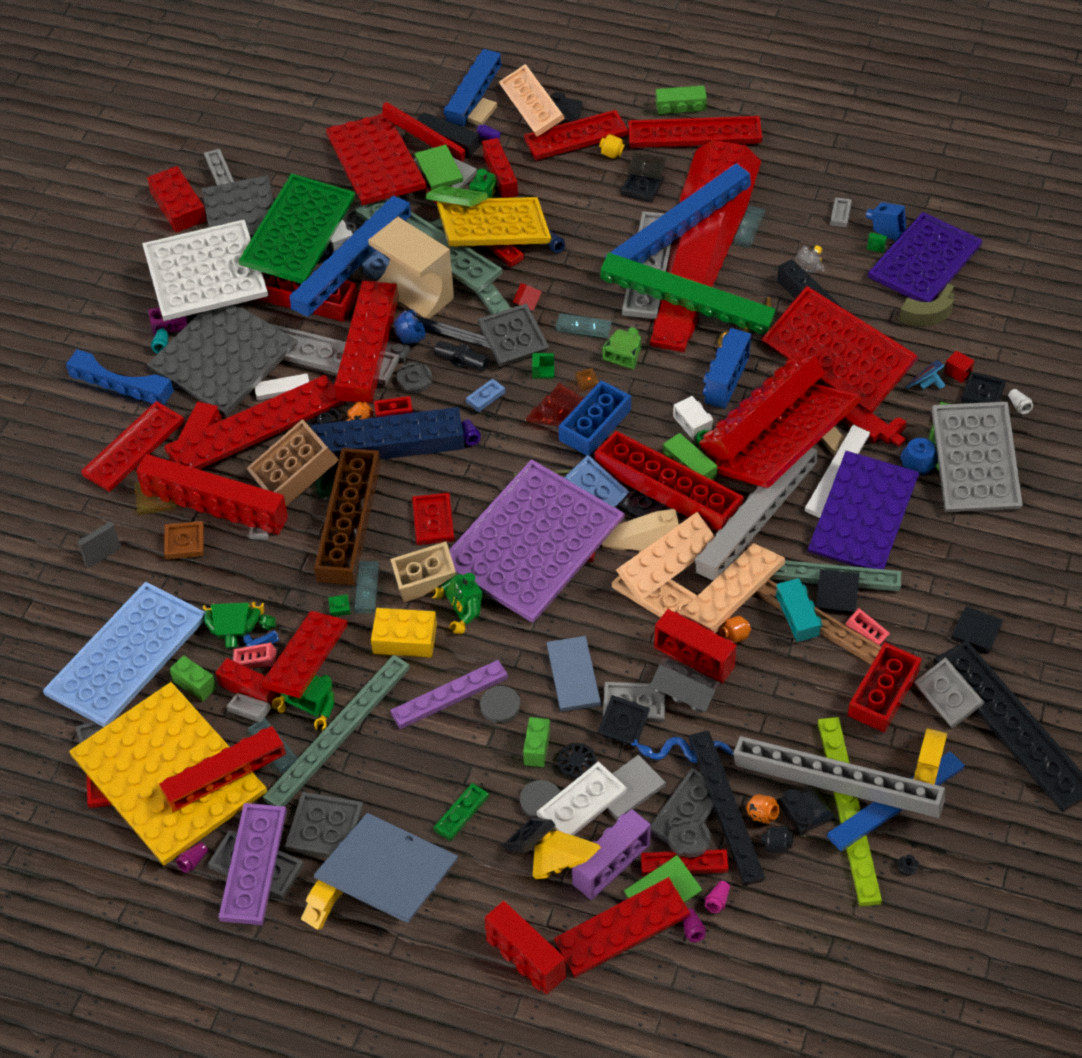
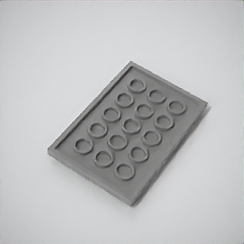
(976, 457)

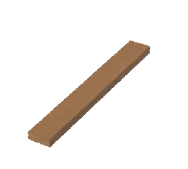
(830, 628)

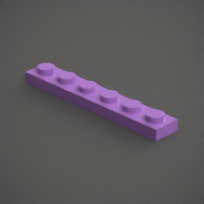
(449, 694)

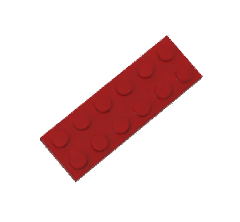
(575, 134)
(132, 445)
(304, 654)
(622, 927)

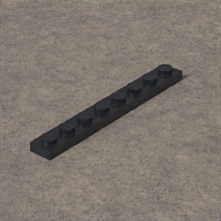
(726, 808)

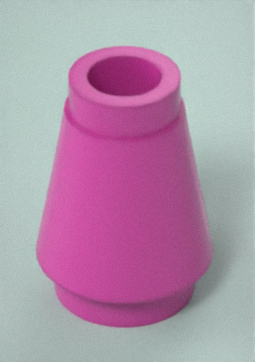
(717, 897)

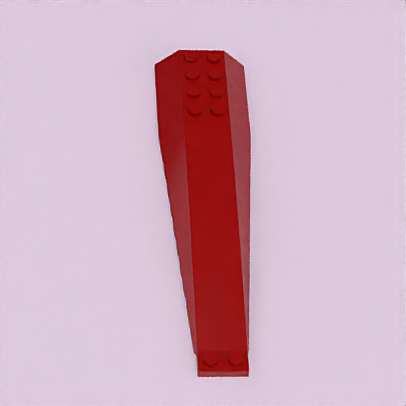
(703, 248)

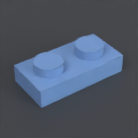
(485, 395)

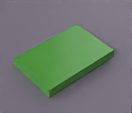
(438, 167)
(456, 196)
(678, 874)

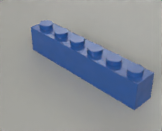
(472, 87)

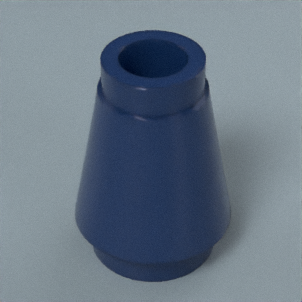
(557, 243)

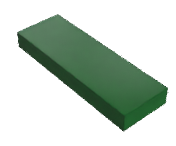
(461, 812)

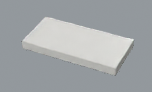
(583, 800)

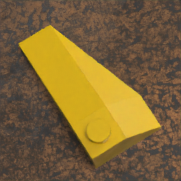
(559, 851)

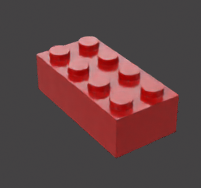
(176, 199)
(695, 646)
(884, 687)
(525, 948)

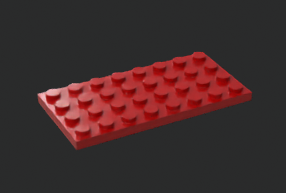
(375, 159)
(847, 348)
(789, 436)

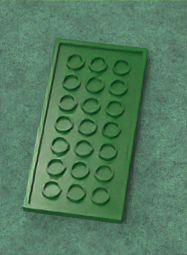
(297, 229)

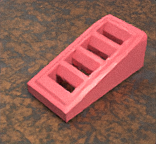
(866, 620)
(266, 651)

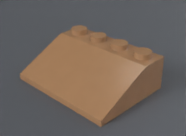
(293, 462)

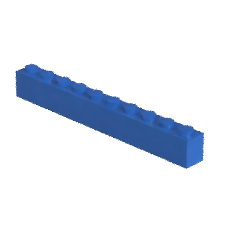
(685, 215)
(346, 259)

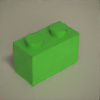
(193, 678)
(536, 742)

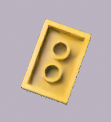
(404, 632)

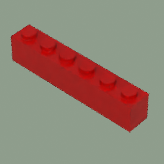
(222, 768)

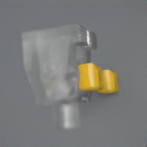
(809, 260)

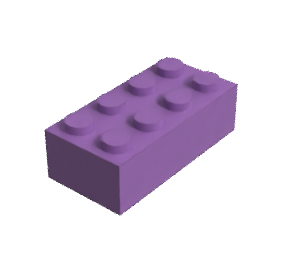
(618, 849)

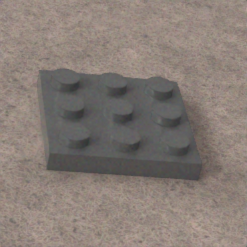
(513, 334)
(322, 824)

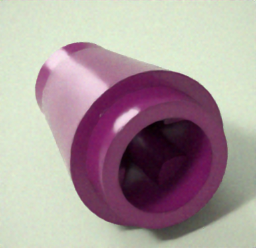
(190, 858)
(694, 927)

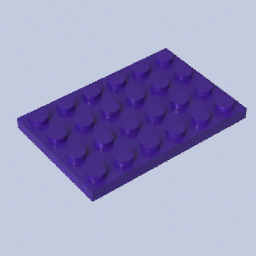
(925, 258)
(863, 511)

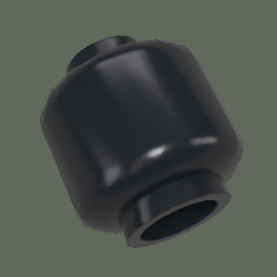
(777, 839)

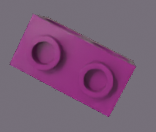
(170, 326)

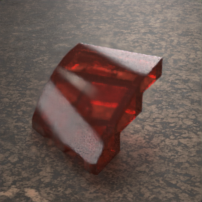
(555, 407)

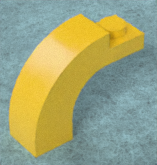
(930, 756)
(320, 904)

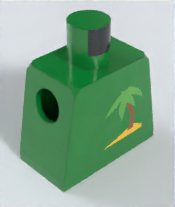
(484, 182)

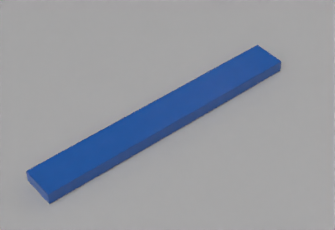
(878, 813)

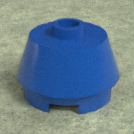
(409, 328)
(919, 456)

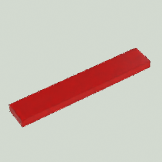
(421, 131)

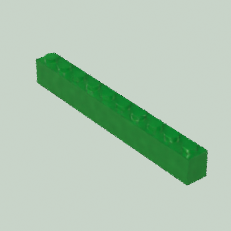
(687, 293)

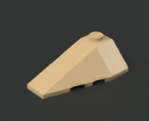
(642, 531)

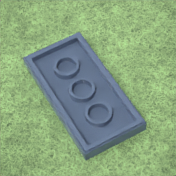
(573, 674)

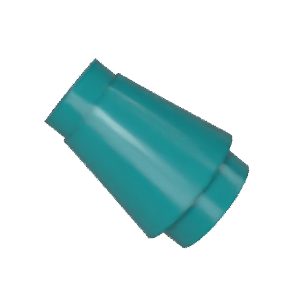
(159, 341)

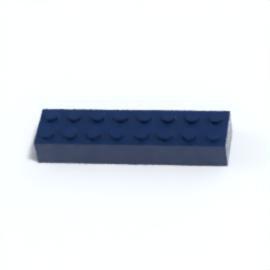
(396, 434)

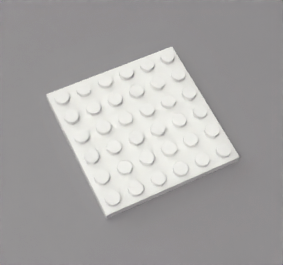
(202, 270)

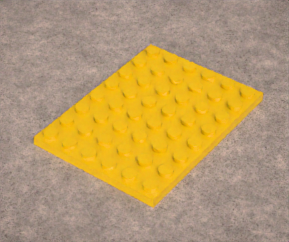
(143, 750)

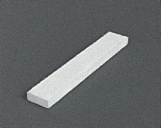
(854, 443)

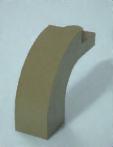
(928, 313)

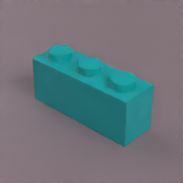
(798, 609)

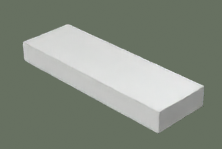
(275, 387)

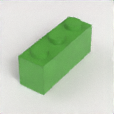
(681, 99)
(687, 454)

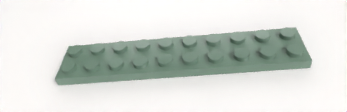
(465, 263)

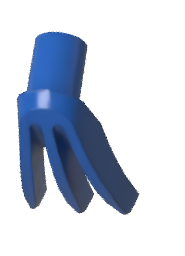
(272, 637)

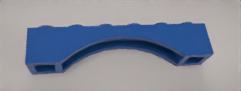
(147, 388)

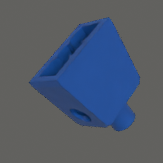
(888, 220)

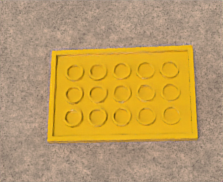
(495, 222)

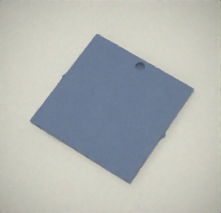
(386, 867)

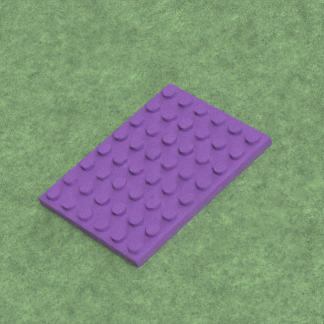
(533, 539)

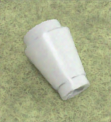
(1020, 401)

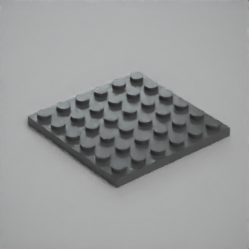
(222, 356)

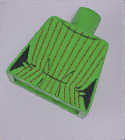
(623, 348)

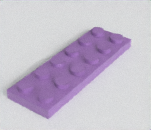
(252, 864)

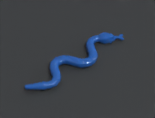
(647, 751)

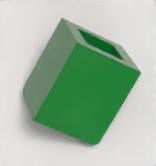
(543, 365)

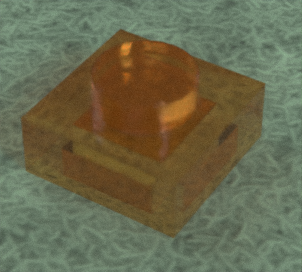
(586, 378)

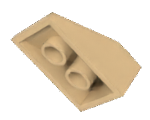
(423, 570)

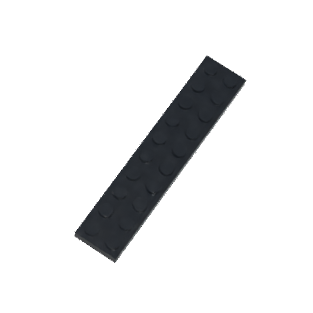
(1018, 728)

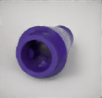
(487, 133)
(470, 433)

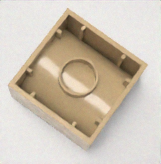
(417, 266)

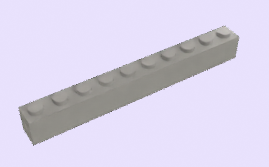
(750, 519)
(840, 777)

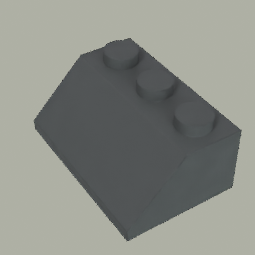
(684, 684)

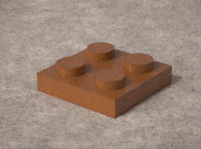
(184, 540)

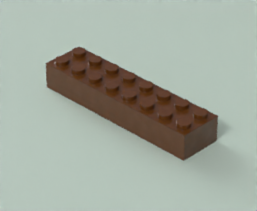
(347, 516)

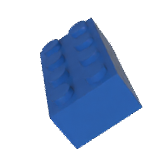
(727, 368)
(594, 418)

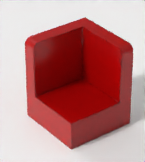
(528, 295)
(959, 366)

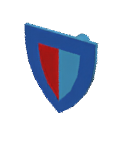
(930, 374)

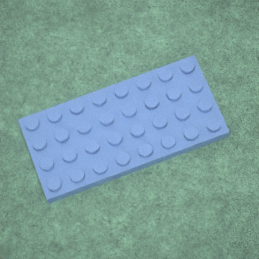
(125, 654)

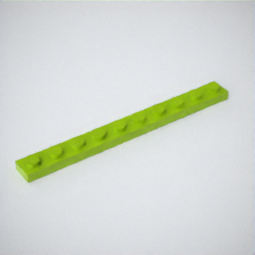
(847, 806)

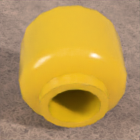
(611, 146)

